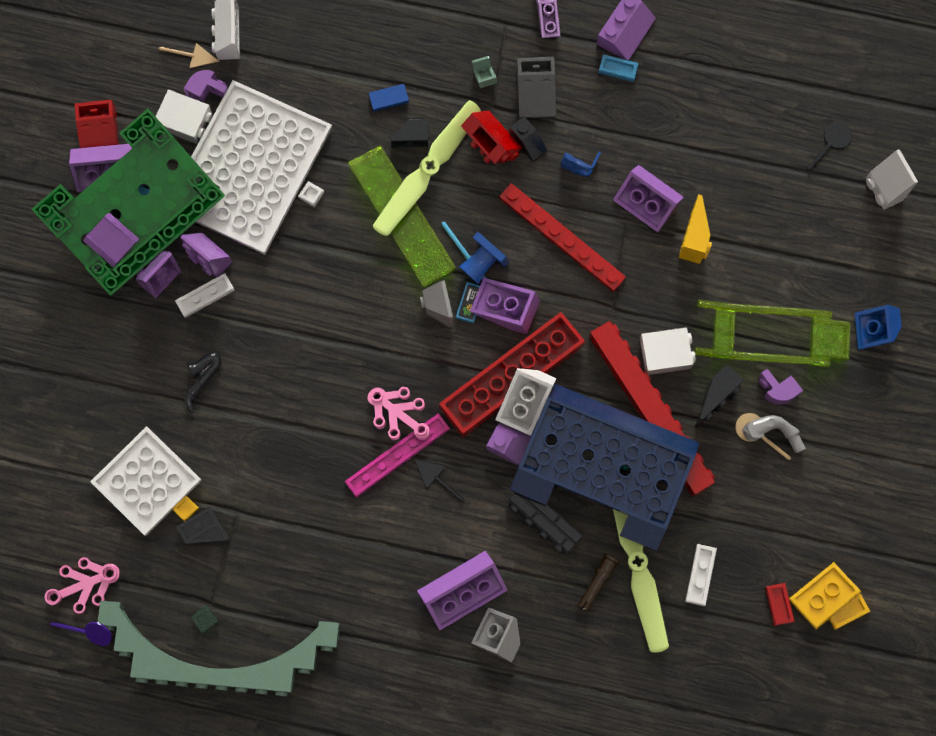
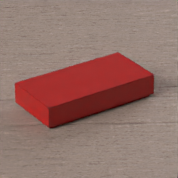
(779, 604)

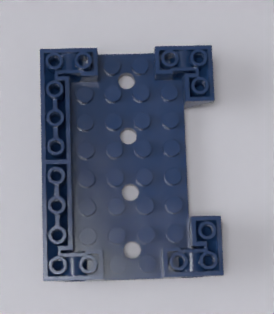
(615, 442)

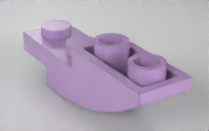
(548, 18)

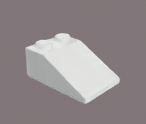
(891, 180)

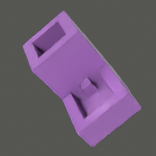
(202, 83)
(779, 393)

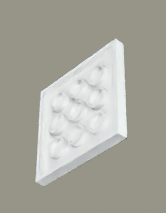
(146, 481)

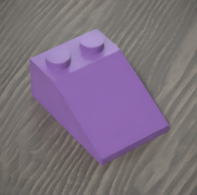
(158, 273)
(506, 305)

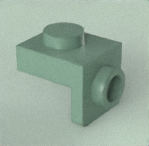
(483, 72)

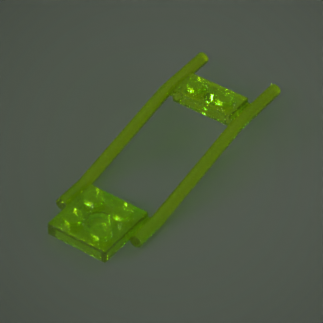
(828, 337)

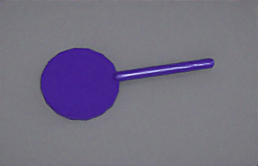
(94, 631)

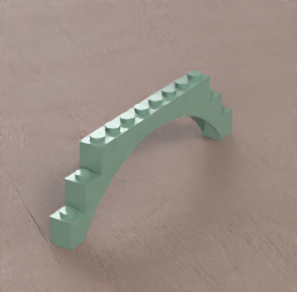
(272, 675)

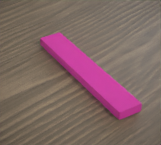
(395, 457)

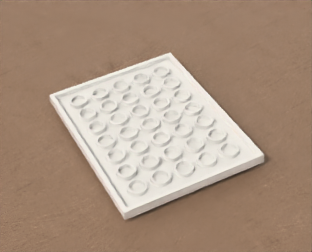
(258, 159)

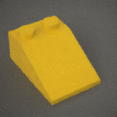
(697, 236)

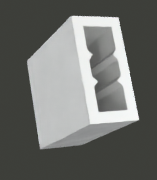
(184, 116)
(667, 351)

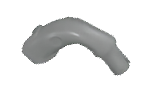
(758, 427)

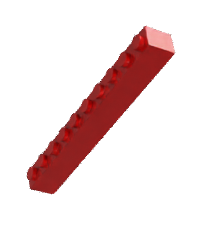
(643, 396)

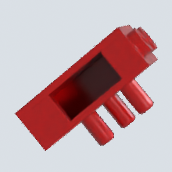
(491, 137)

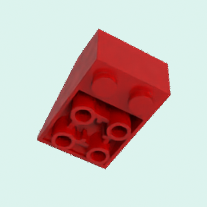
(96, 123)

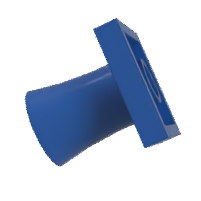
(482, 259)

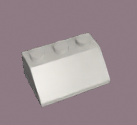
(226, 29)
(525, 399)

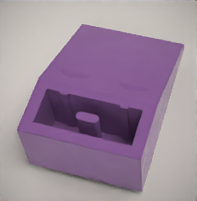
(206, 253)

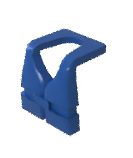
(577, 166)

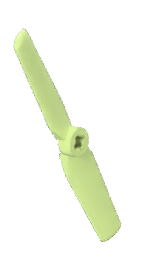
(417, 182)
(644, 592)

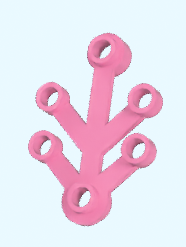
(396, 411)
(86, 584)

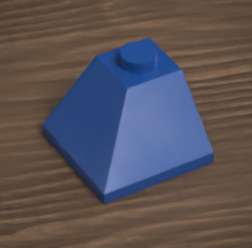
(877, 326)

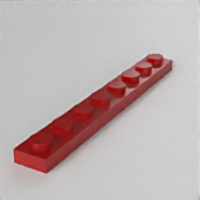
(562, 237)

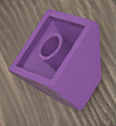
(508, 443)

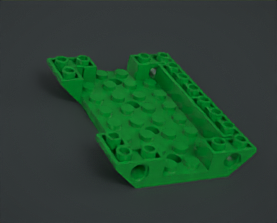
(157, 219)

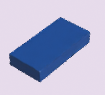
(388, 97)

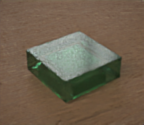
(204, 619)

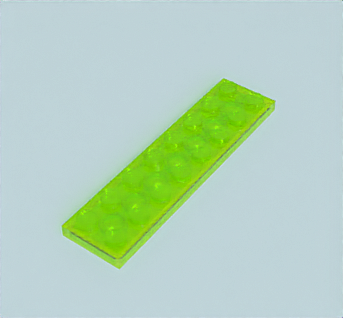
(413, 232)

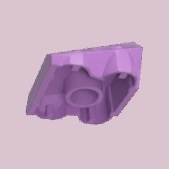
(111, 239)

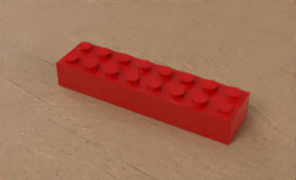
(486, 391)

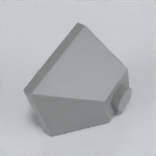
(437, 303)
(498, 635)

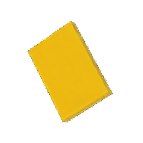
(824, 596)

